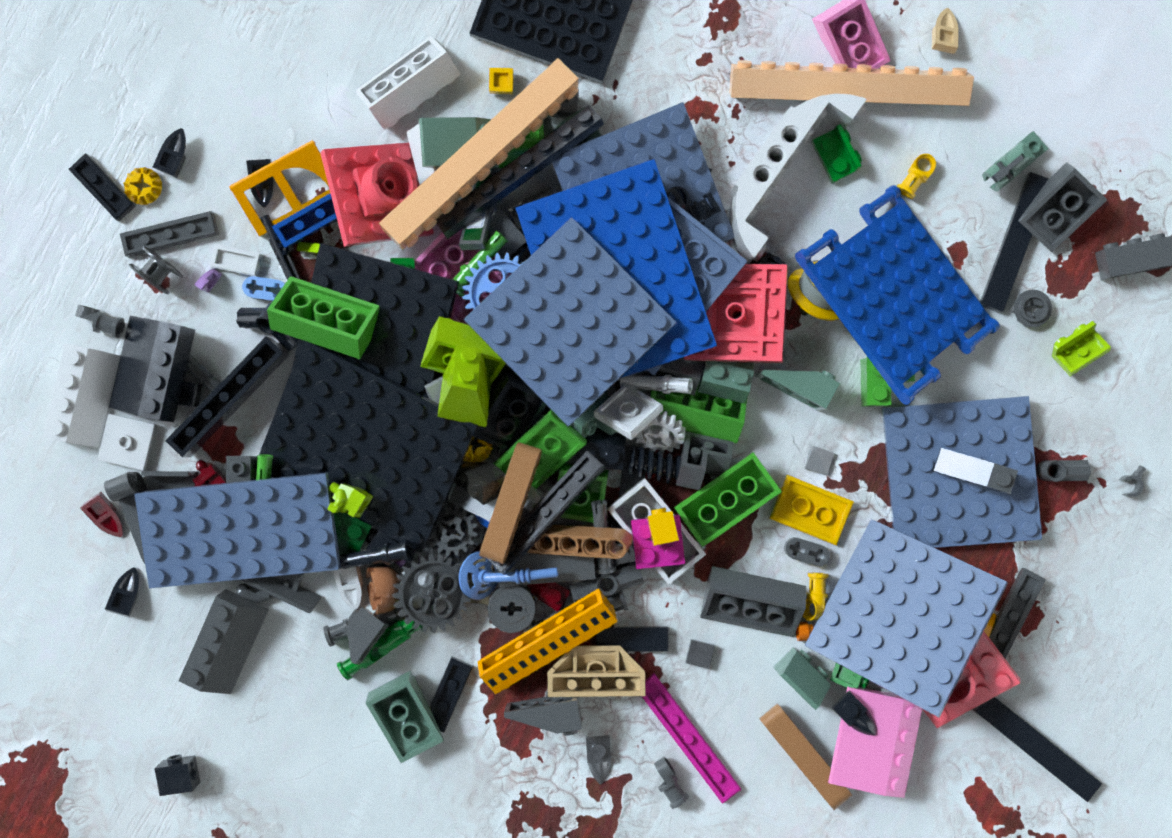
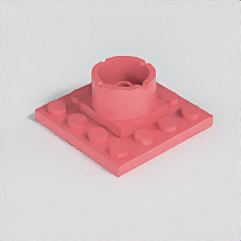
(368, 186)
(758, 334)
(982, 679)

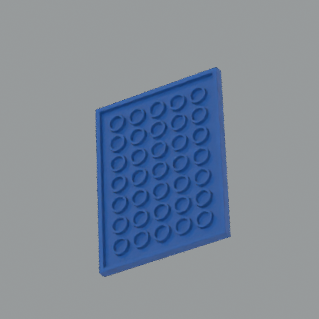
(637, 228)

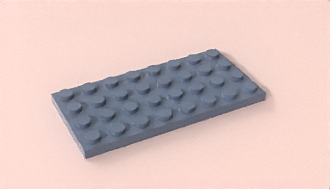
(237, 530)

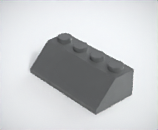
(753, 601)
(223, 644)

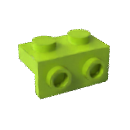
(1079, 348)

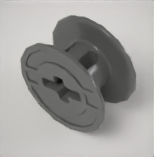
(155, 270)
(502, 617)

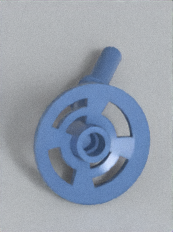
(490, 579)

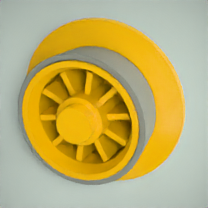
(808, 296)

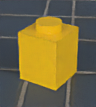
(662, 527)

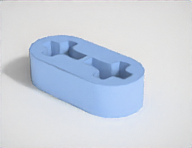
(266, 283)

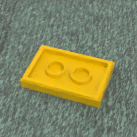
(811, 510)

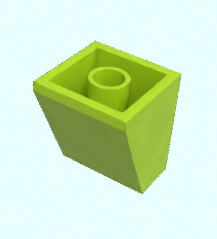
(465, 387)

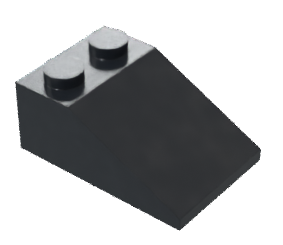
(510, 412)

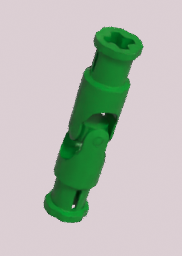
(390, 639)

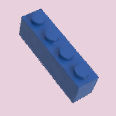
(306, 222)

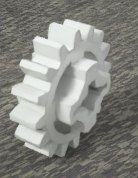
(662, 433)

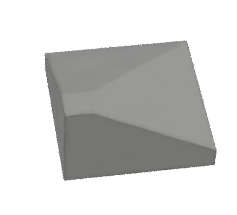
(819, 460)

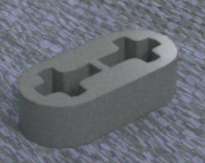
(808, 546)

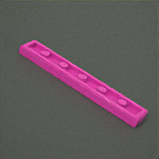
(689, 739)

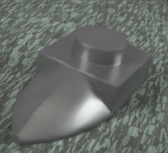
(599, 756)

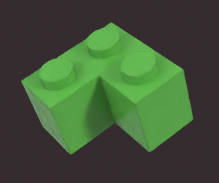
(873, 386)

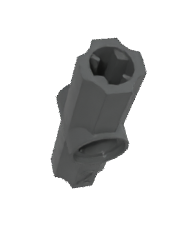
(622, 578)

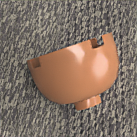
(381, 588)

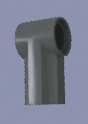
(1064, 470)

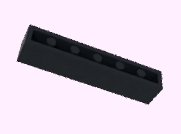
(227, 397)

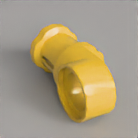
(917, 176)
(816, 595)

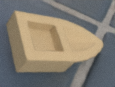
(945, 32)

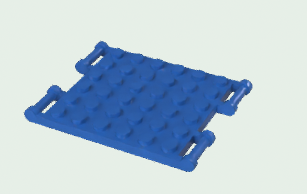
(897, 294)

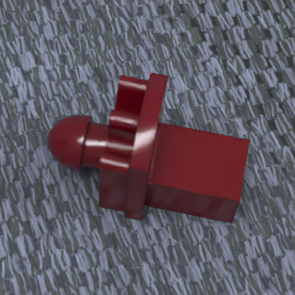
(208, 474)

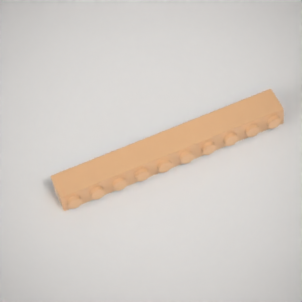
(875, 85)
(480, 154)

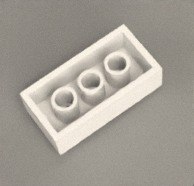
(638, 504)

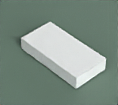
(236, 260)

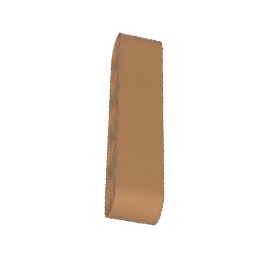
(510, 503)
(584, 546)
(804, 755)

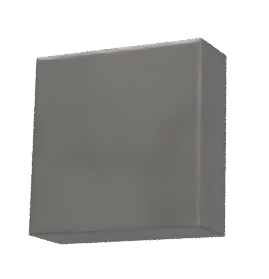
(699, 653)

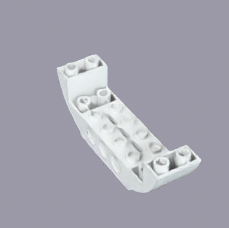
(795, 128)

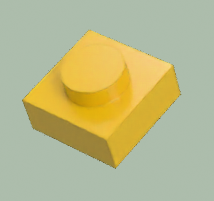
(501, 80)

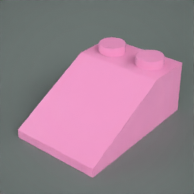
(851, 35)

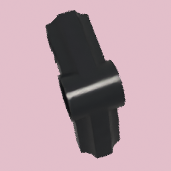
(258, 319)

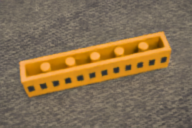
(547, 641)

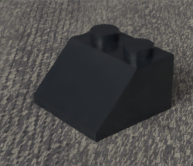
(605, 448)

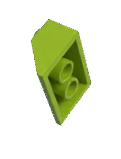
(443, 341)

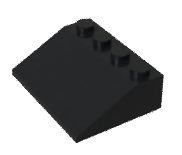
(152, 368)

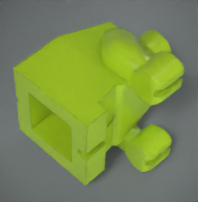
(349, 499)

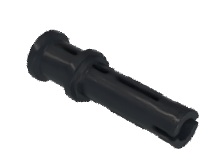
(387, 553)

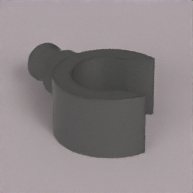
(1136, 478)

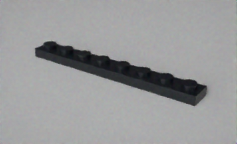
(520, 171)

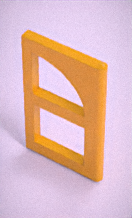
(304, 157)

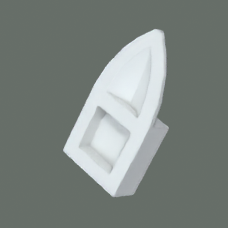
(349, 585)

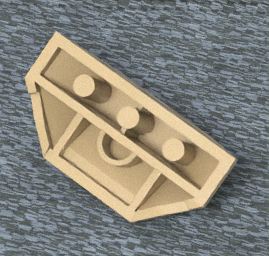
(596, 673)

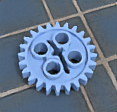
(480, 282)

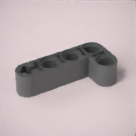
(123, 489)

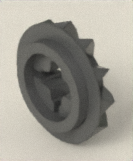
(1037, 299)

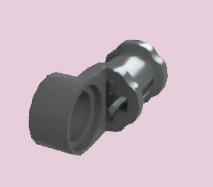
(101, 322)
(670, 786)

